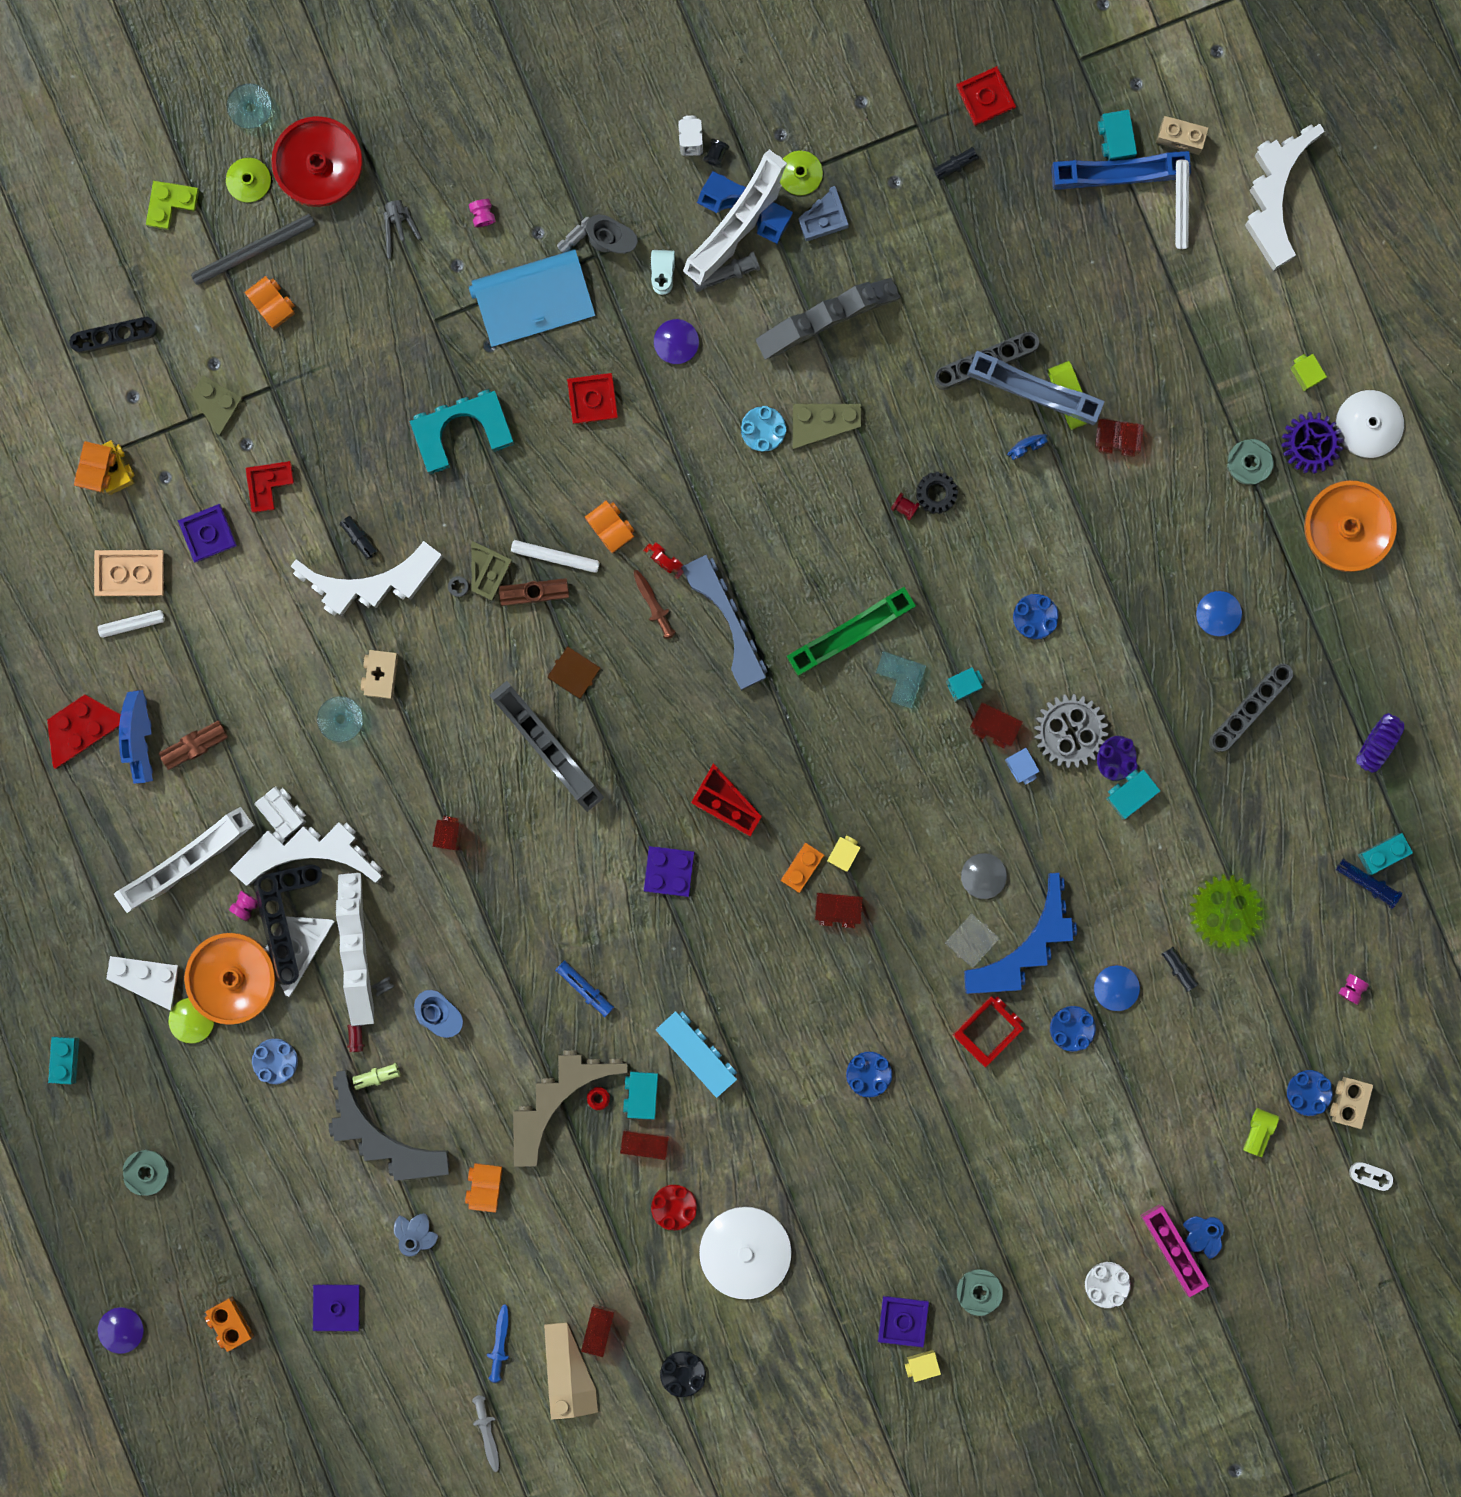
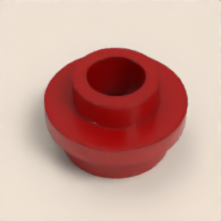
(598, 1106)

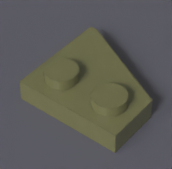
(216, 403)
(487, 570)

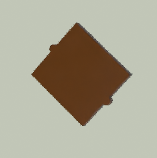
(573, 672)

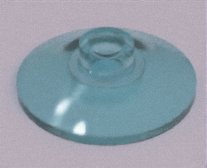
(244, 96)
(328, 716)

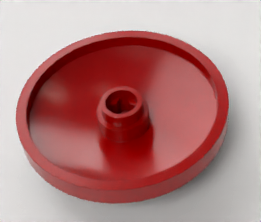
(317, 161)

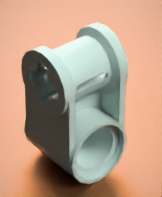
(662, 268)

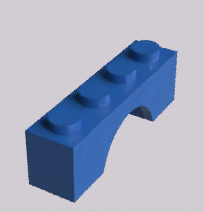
(723, 193)

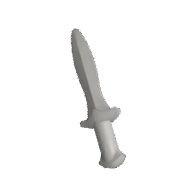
(484, 1424)

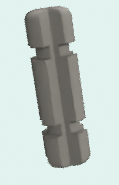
(573, 237)

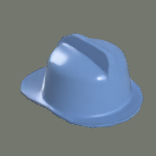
(437, 1014)

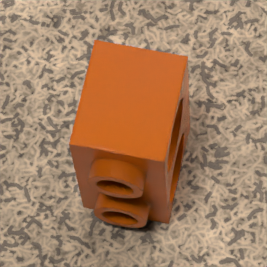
(234, 1321)

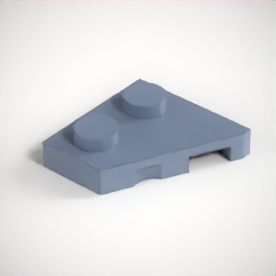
(824, 217)

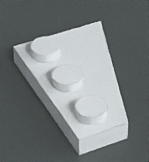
(145, 978)

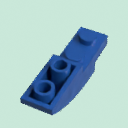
(132, 728)

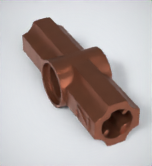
(518, 593)
(193, 745)

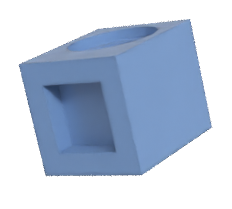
(1022, 766)

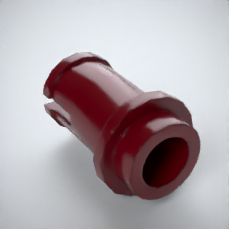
(355, 1038)

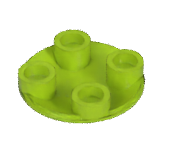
(188, 1023)

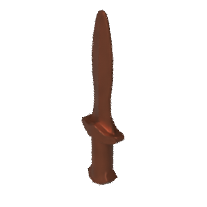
(657, 612)

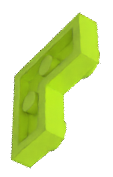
(165, 198)

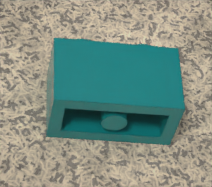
(1117, 136)
(965, 684)
(1132, 794)
(1385, 853)
(63, 1060)
(642, 1095)

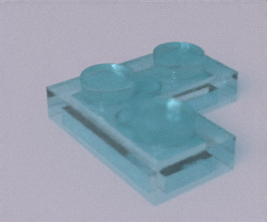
(907, 675)

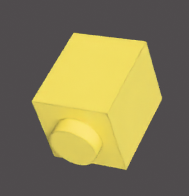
(844, 853)
(922, 1366)

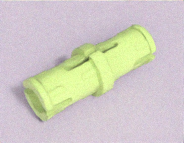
(376, 1076)

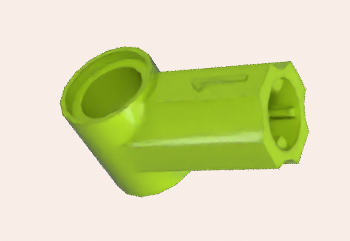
(1262, 1126)

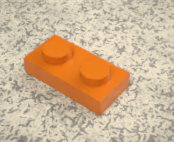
(802, 867)

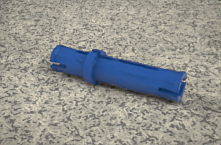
(604, 1007)

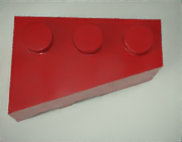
(725, 802)

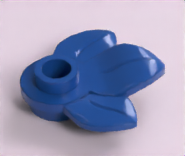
(1201, 1238)

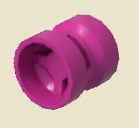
(482, 214)
(243, 906)
(1356, 984)

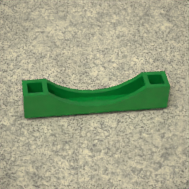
(851, 632)

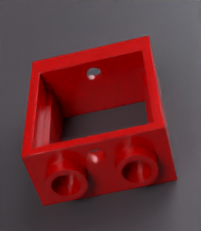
(1013, 1019)

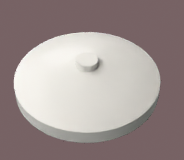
(745, 1253)

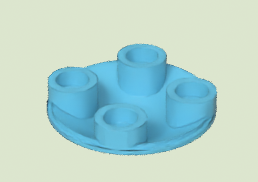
(763, 428)

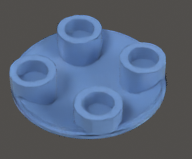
(274, 1061)

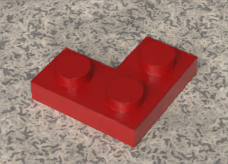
(262, 480)

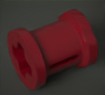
(905, 506)

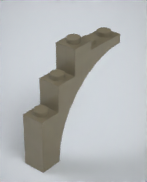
(530, 1124)

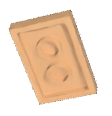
(129, 573)

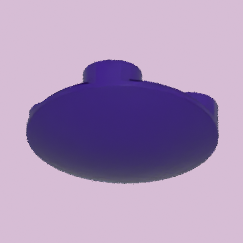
(676, 341)
(1117, 758)
(120, 1330)

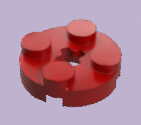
(662, 560)

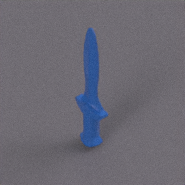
(498, 1352)

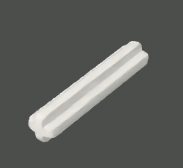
(131, 623)

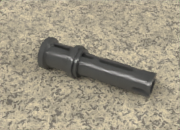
(735, 269)

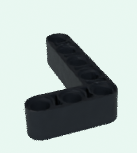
(279, 917)

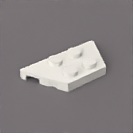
(306, 939)

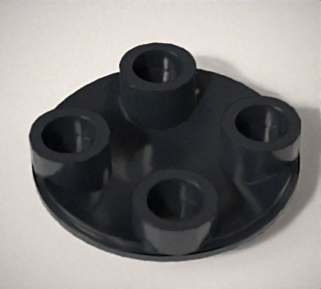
(682, 1374)

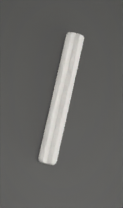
(1182, 204)
(555, 556)

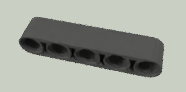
(995, 351)
(1258, 699)

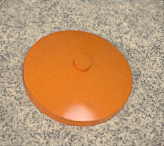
(1350, 526)
(230, 978)

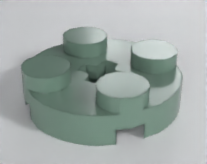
(1237, 465)
(145, 1159)
(989, 1283)

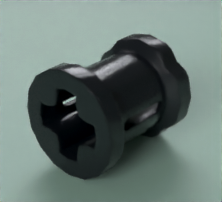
(716, 153)

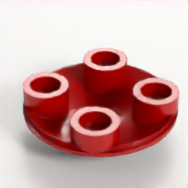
(673, 1207)

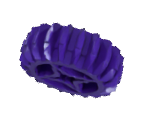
(1315, 452)
(1380, 743)

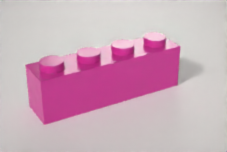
(1174, 1250)

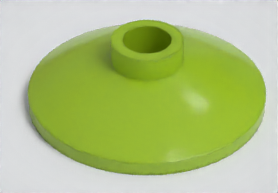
(801, 184)
(256, 187)

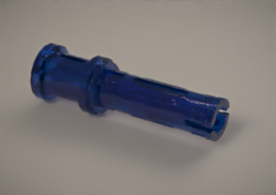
(1377, 888)

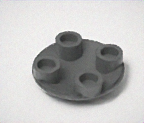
(983, 876)

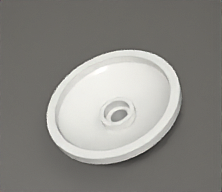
(1359, 435)

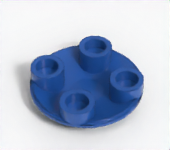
(1034, 441)
(1219, 613)
(1035, 616)
(1116, 988)
(1072, 1028)
(869, 1074)
(1309, 1092)

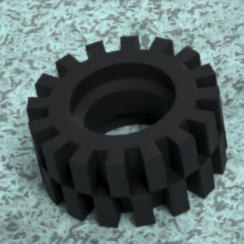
(943, 480)

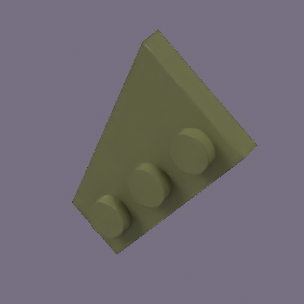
(823, 421)

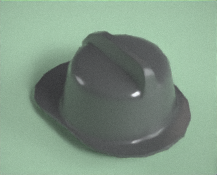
(609, 235)

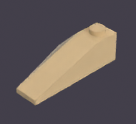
(569, 1381)

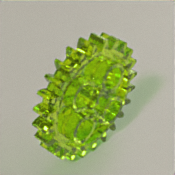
(1246, 915)

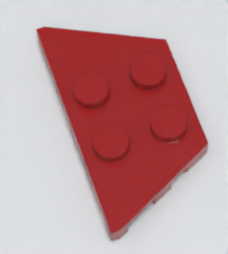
(79, 728)

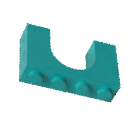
(430, 427)

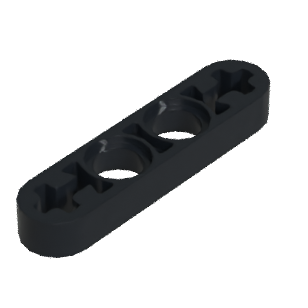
(114, 339)

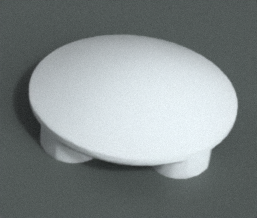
(1107, 1285)

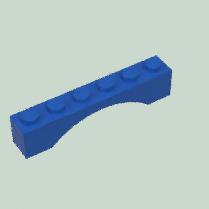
(1104, 173)

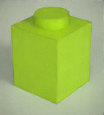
(1307, 371)

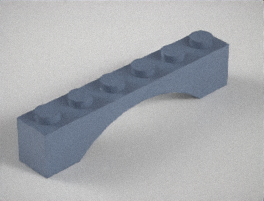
(1035, 389)
(703, 579)

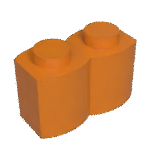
(270, 303)
(94, 467)
(609, 526)
(484, 1188)

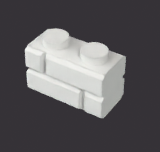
(690, 136)
(280, 812)

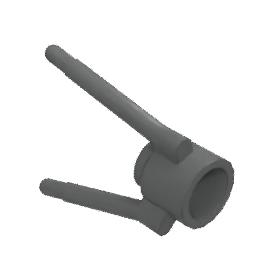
(396, 213)

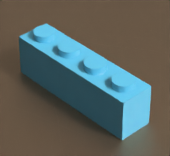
(696, 1054)

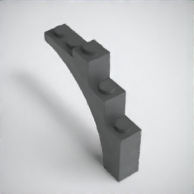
(826, 315)
(546, 746)
(375, 1145)

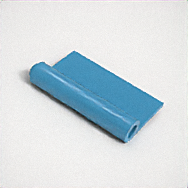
(532, 298)

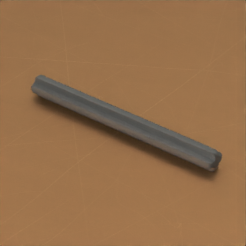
(253, 249)

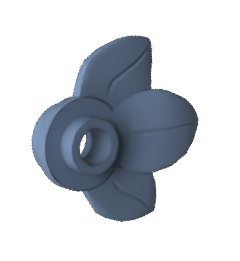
(414, 1231)

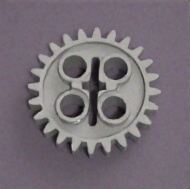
(1051, 740)

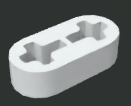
(1369, 1181)

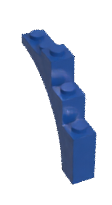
(1051, 927)

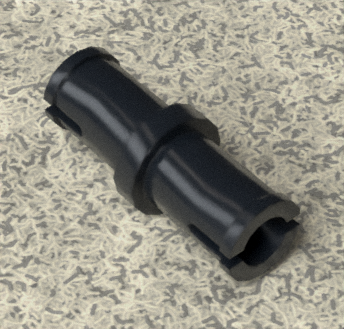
(955, 163)
(358, 537)
(1179, 969)

